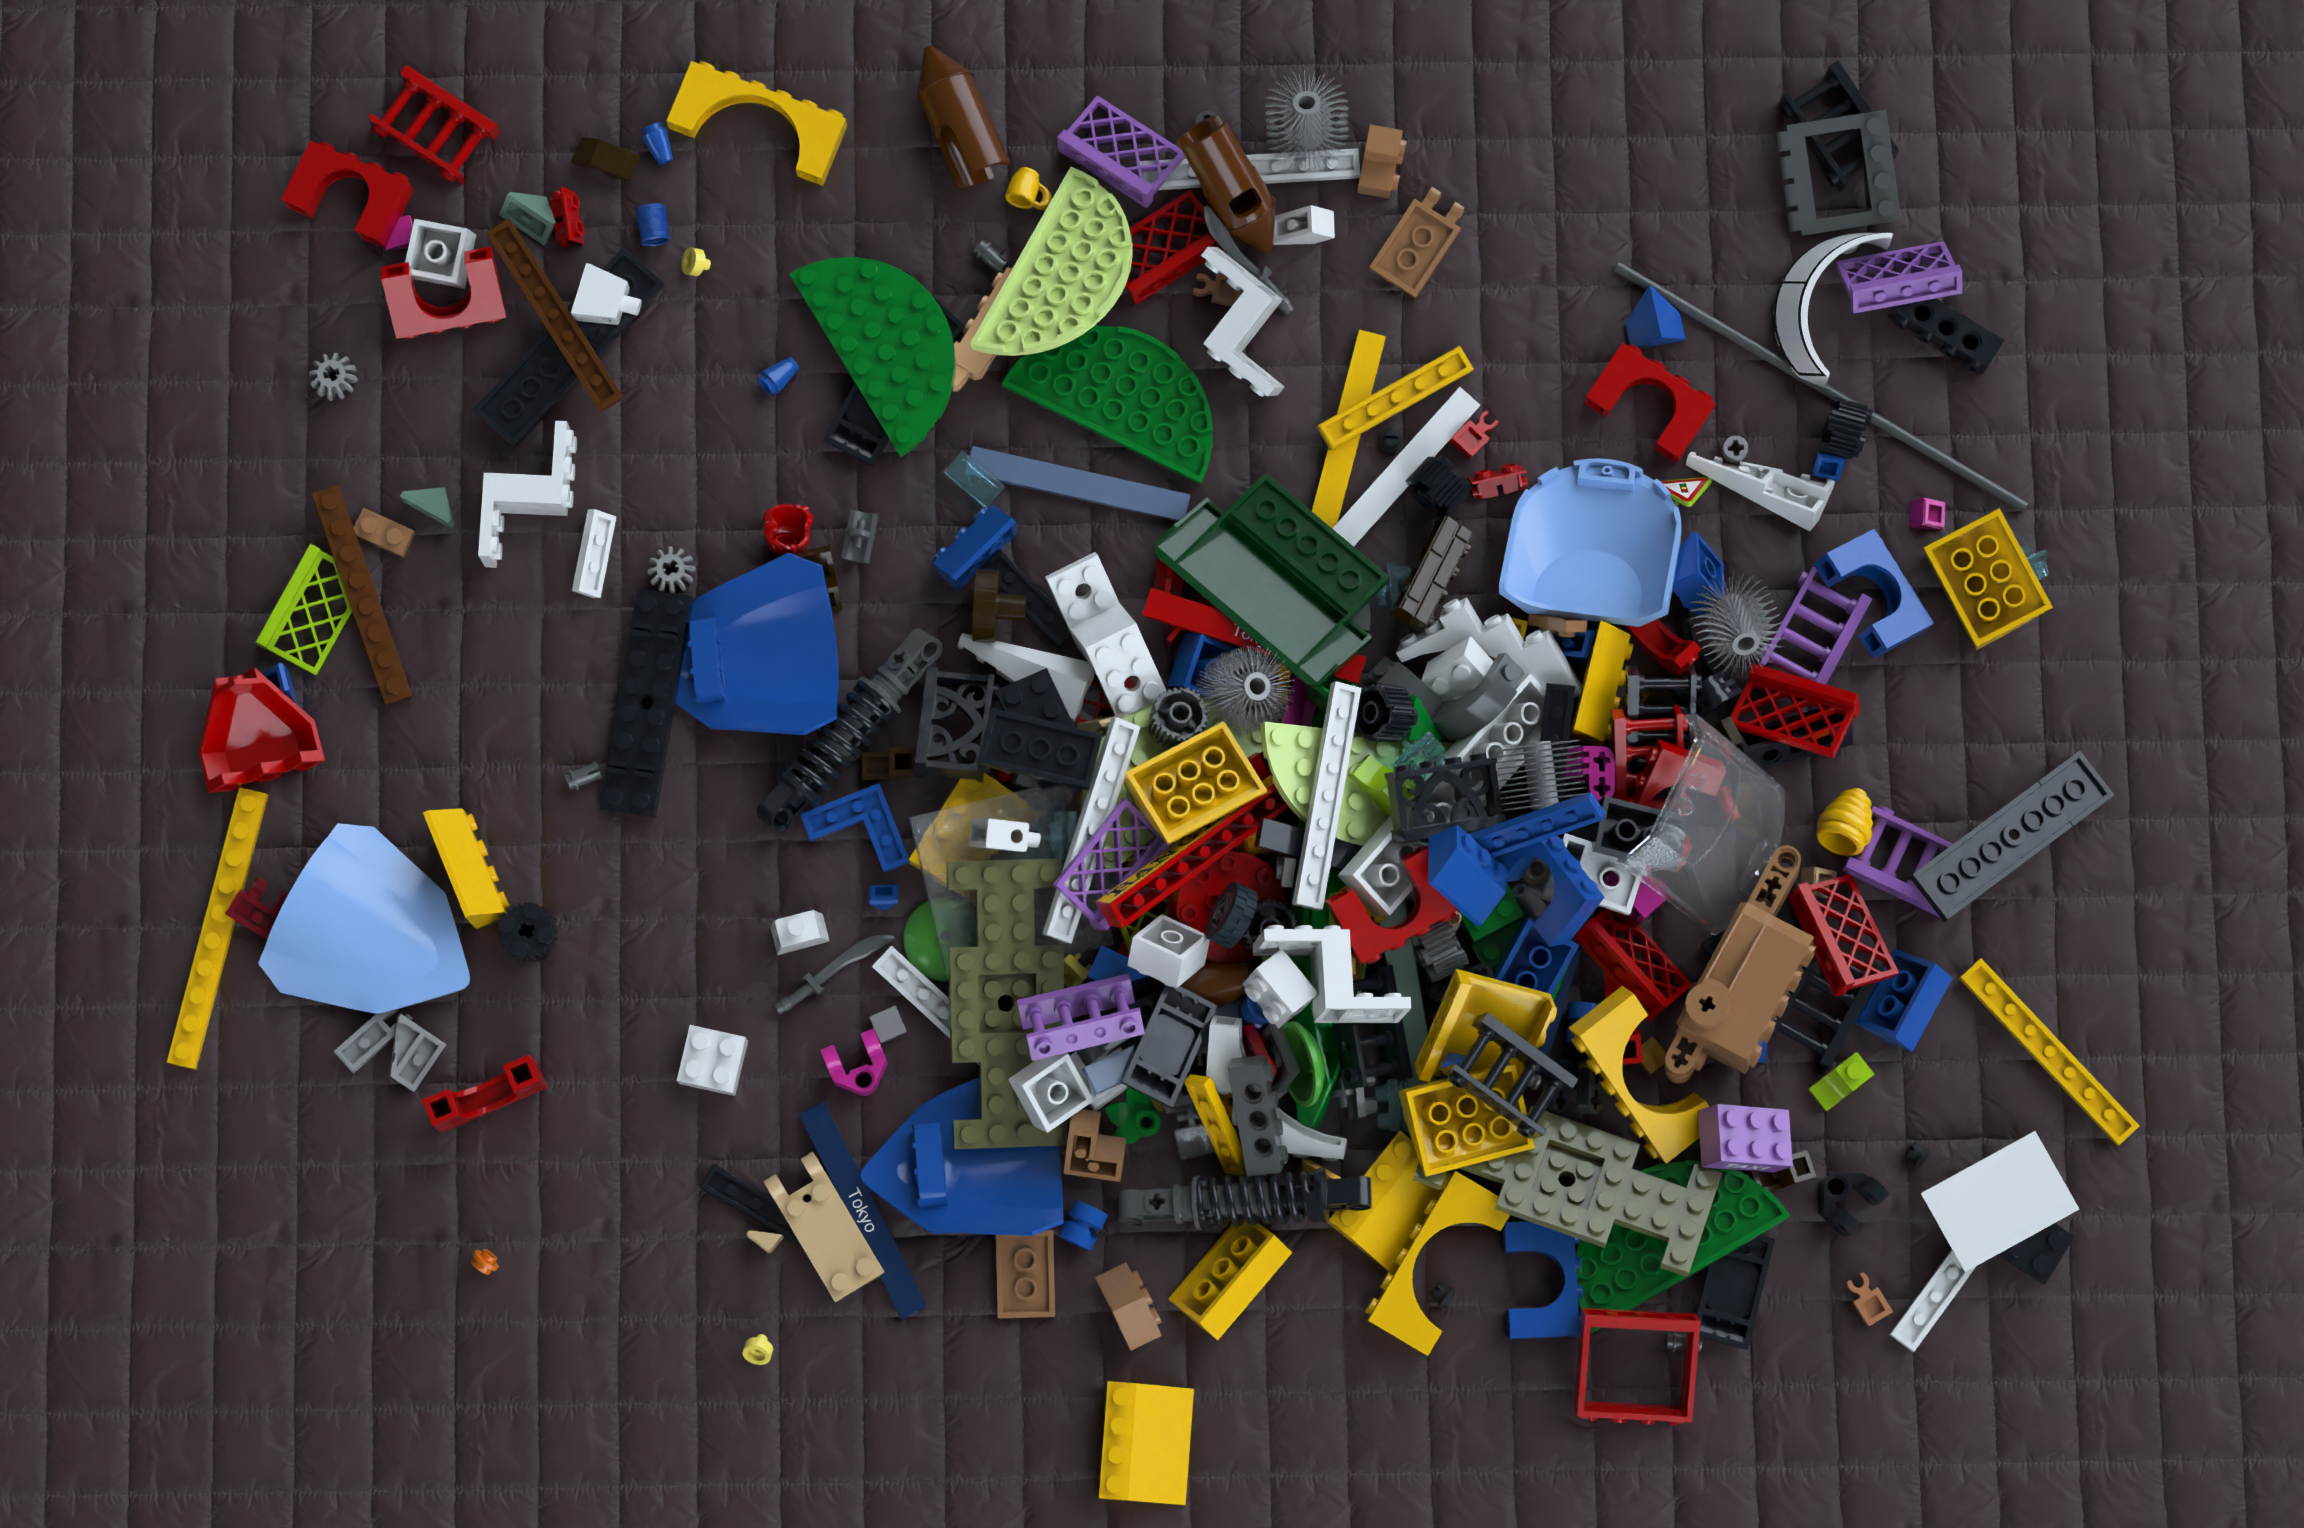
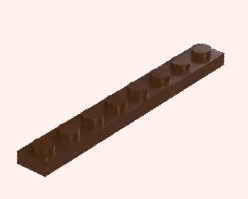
(554, 315)
(361, 595)

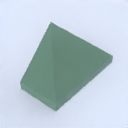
(529, 214)
(432, 503)

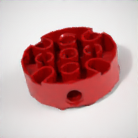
(1195, 899)

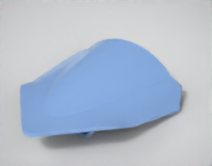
(364, 929)

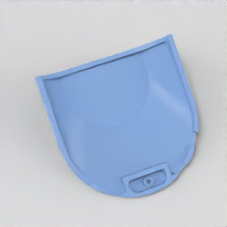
(1593, 545)

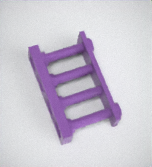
(1841, 632)
(1886, 878)
(1078, 1001)

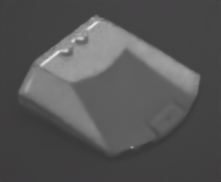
(1711, 831)

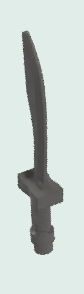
(1225, 240)
(858, 951)

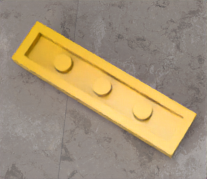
(1216, 1123)

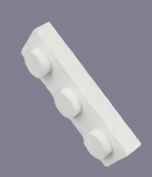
(594, 553)

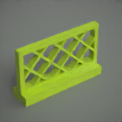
(287, 605)

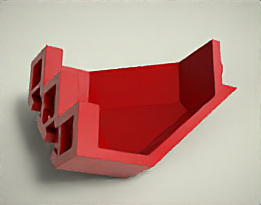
(254, 734)

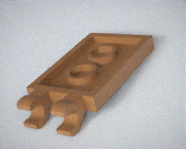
(1417, 244)
(1025, 1275)

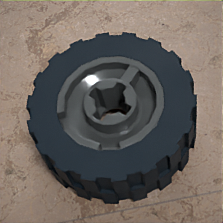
(1231, 915)

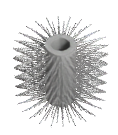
(1307, 121)
(1737, 624)
(1244, 690)
(1539, 773)

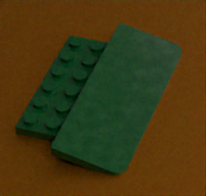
(1277, 577)

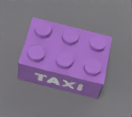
(1745, 1138)

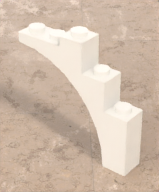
(1537, 655)
(1301, 1141)

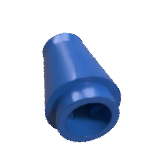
(658, 143)
(777, 376)

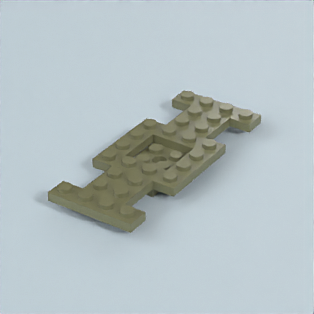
(980, 975)
(1600, 1191)

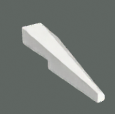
(1788, 496)
(1015, 662)

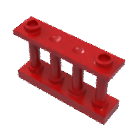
(436, 98)
(1624, 753)

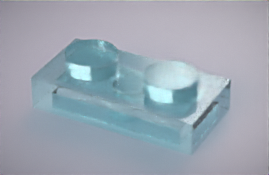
(974, 479)

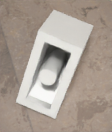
(1304, 226)

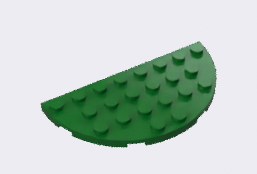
(888, 340)
(1125, 391)
(1629, 1265)

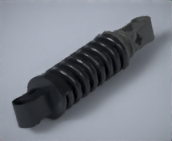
(870, 704)
(1219, 1204)

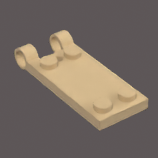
(827, 1232)

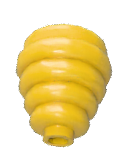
(1846, 823)

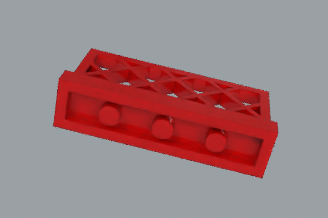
(1180, 261)
(1807, 693)
(1831, 959)
(1624, 968)

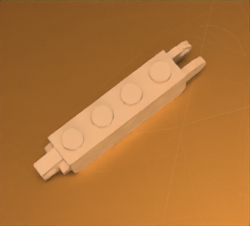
(970, 362)

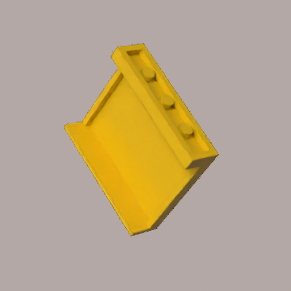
(1470, 995)

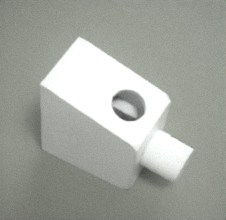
(603, 298)
(1002, 835)
(799, 931)

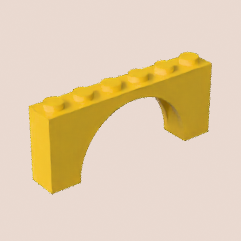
(709, 90)
(1603, 1038)
(1397, 1307)

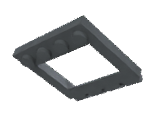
(1878, 167)

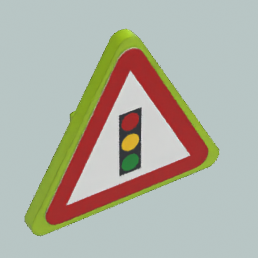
(1687, 490)

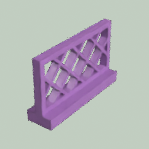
(1103, 164)
(1903, 286)
(1149, 853)

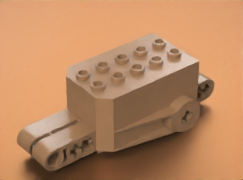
(1744, 980)

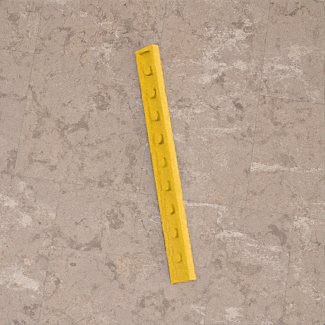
(217, 929)

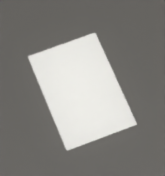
(2000, 1201)

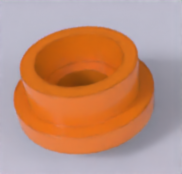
(484, 1261)

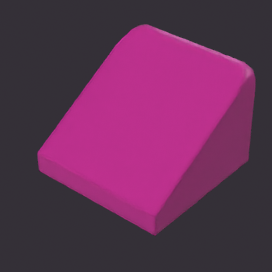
(401, 234)
(1927, 514)

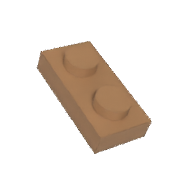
(383, 532)
(1565, 626)

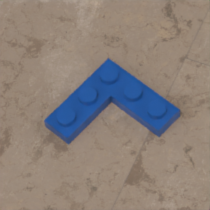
(866, 806)

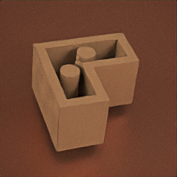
(1381, 155)
(1092, 1153)
(1130, 1305)

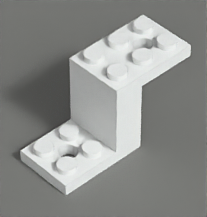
(1242, 322)
(526, 494)
(1106, 635)
(1617, 898)
(1332, 975)

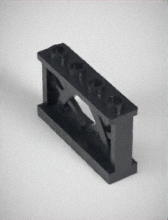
(933, 697)
(1418, 824)

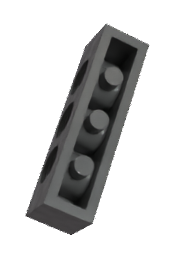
(1257, 1158)

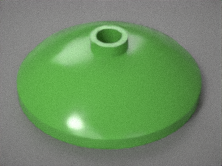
(922, 944)
(1311, 1061)

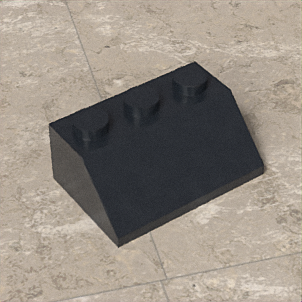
(1622, 828)

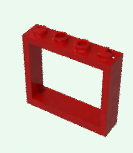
(1645, 1321)

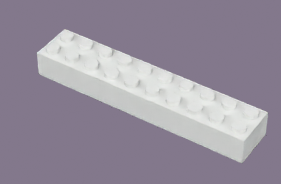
(1376, 868)

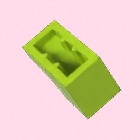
(1371, 779)
(1841, 1081)

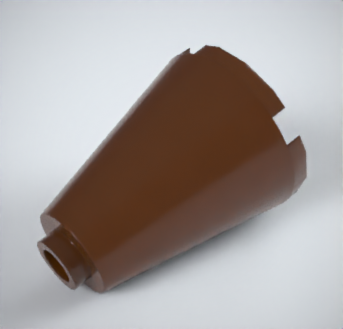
(1220, 981)

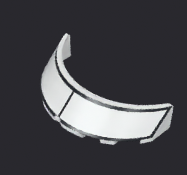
(1793, 301)

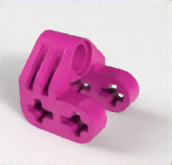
(1590, 769)
(874, 1071)

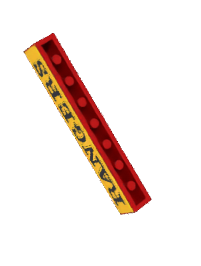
(1187, 859)

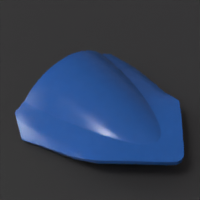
(763, 652)
(965, 1188)

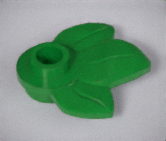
(1129, 1115)

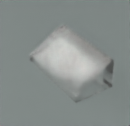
(1193, 1142)

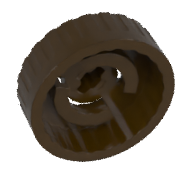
(991, 606)

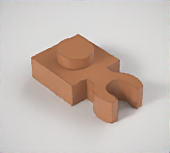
(1220, 290)
(1870, 1304)

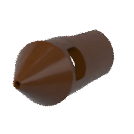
(959, 119)
(1230, 182)

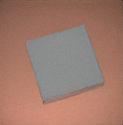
(888, 1024)

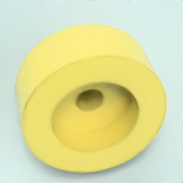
(694, 262)
(758, 1350)

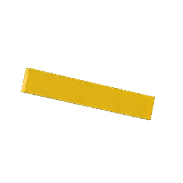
(1395, 398)

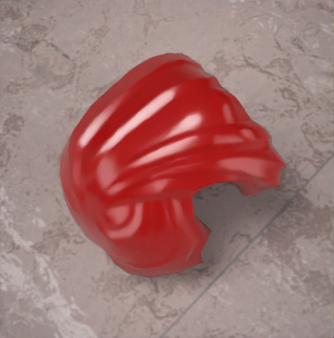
(787, 528)

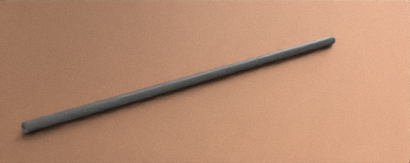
(1828, 391)

